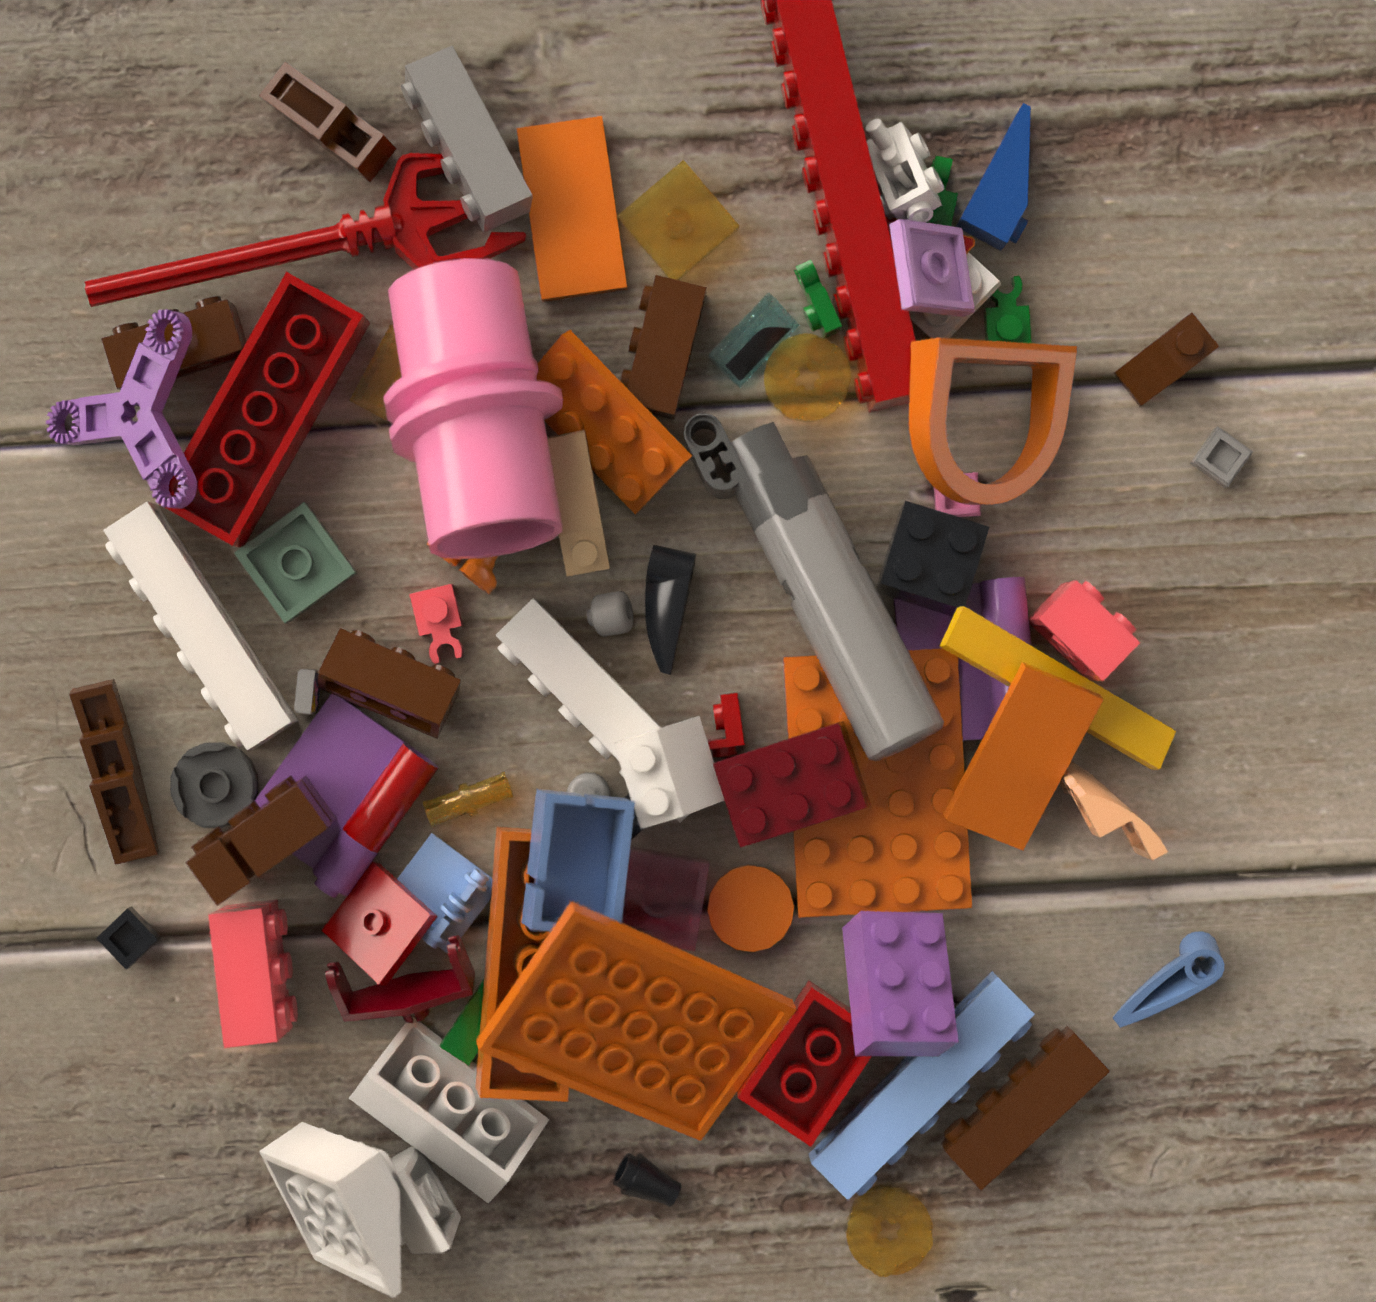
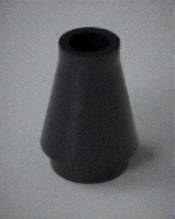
(645, 1180)

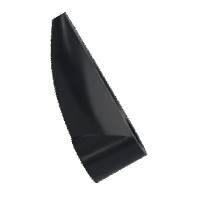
(666, 599)

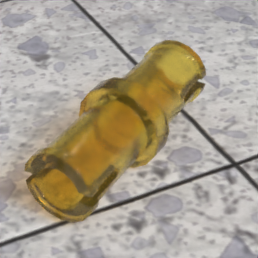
(467, 799)

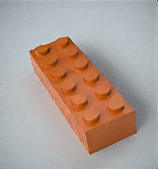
(507, 955)

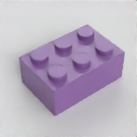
(899, 984)

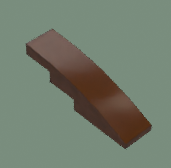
(114, 771)

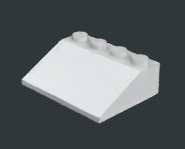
(341, 1202)

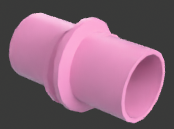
(472, 409)

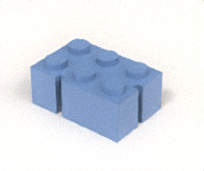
(577, 856)

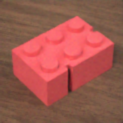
(252, 973)

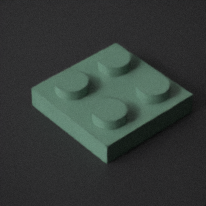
(295, 562)

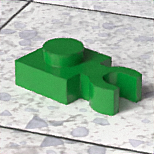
(820, 311)
(1006, 320)

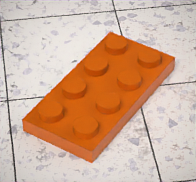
(622, 436)

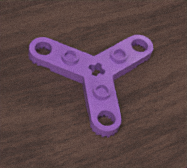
(148, 386)

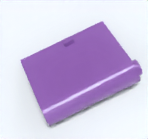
(1000, 602)

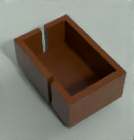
(259, 838)

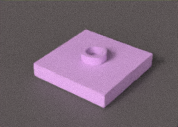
(931, 268)

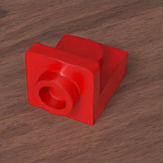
(727, 717)

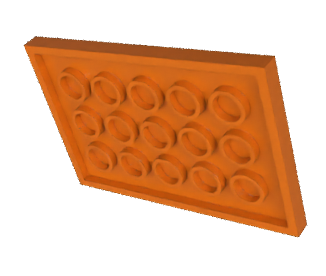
(901, 846)
(635, 1022)

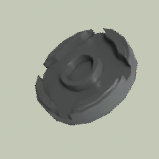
(213, 783)

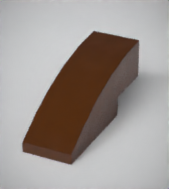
(328, 122)

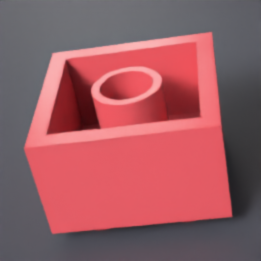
(1084, 630)

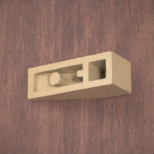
(582, 526)

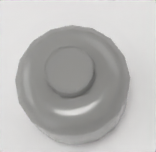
(611, 613)
(589, 784)

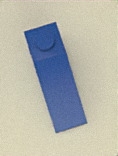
(1002, 194)

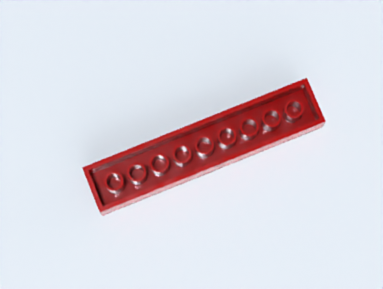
(846, 197)

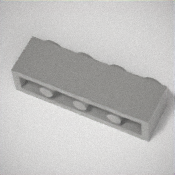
(467, 139)

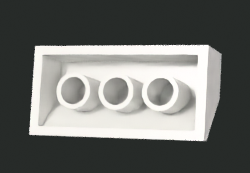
(437, 1110)

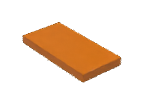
(572, 209)
(1023, 756)

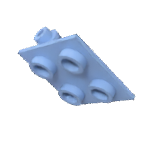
(448, 887)

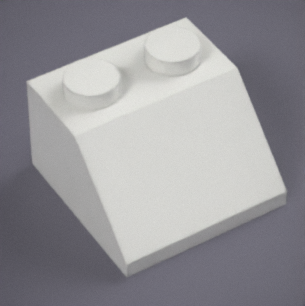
(669, 772)

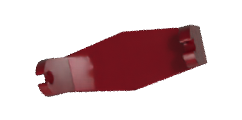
(406, 993)

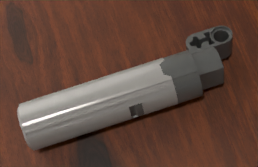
(825, 581)

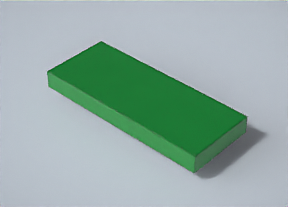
(463, 1034)

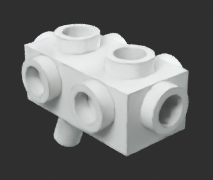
(901, 171)

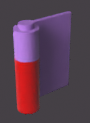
(366, 782)

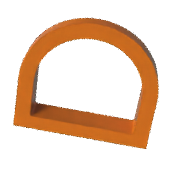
(928, 404)

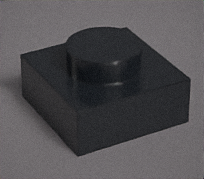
(128, 937)

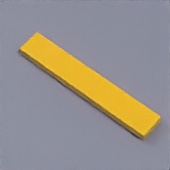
(1000, 657)

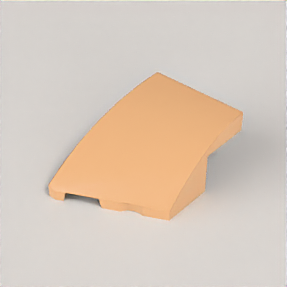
(1106, 812)

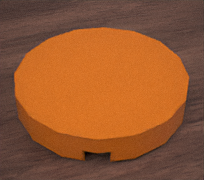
(750, 908)

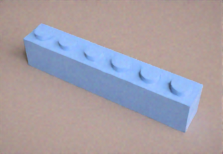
(918, 1088)

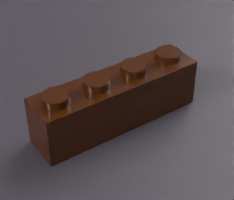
(1023, 1107)

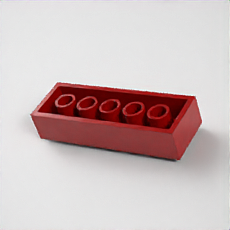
(267, 407)

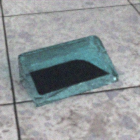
(753, 340)

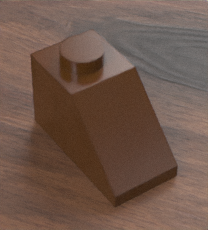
(1166, 359)

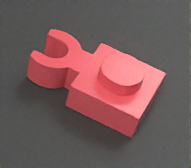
(436, 614)

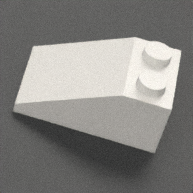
(426, 1209)

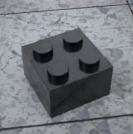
(931, 558)

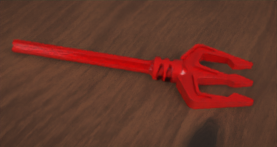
(399, 224)

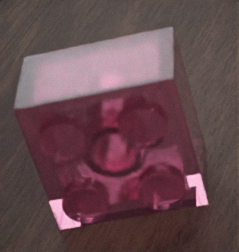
(665, 896)

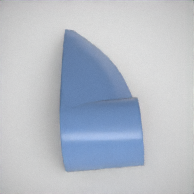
(1175, 980)

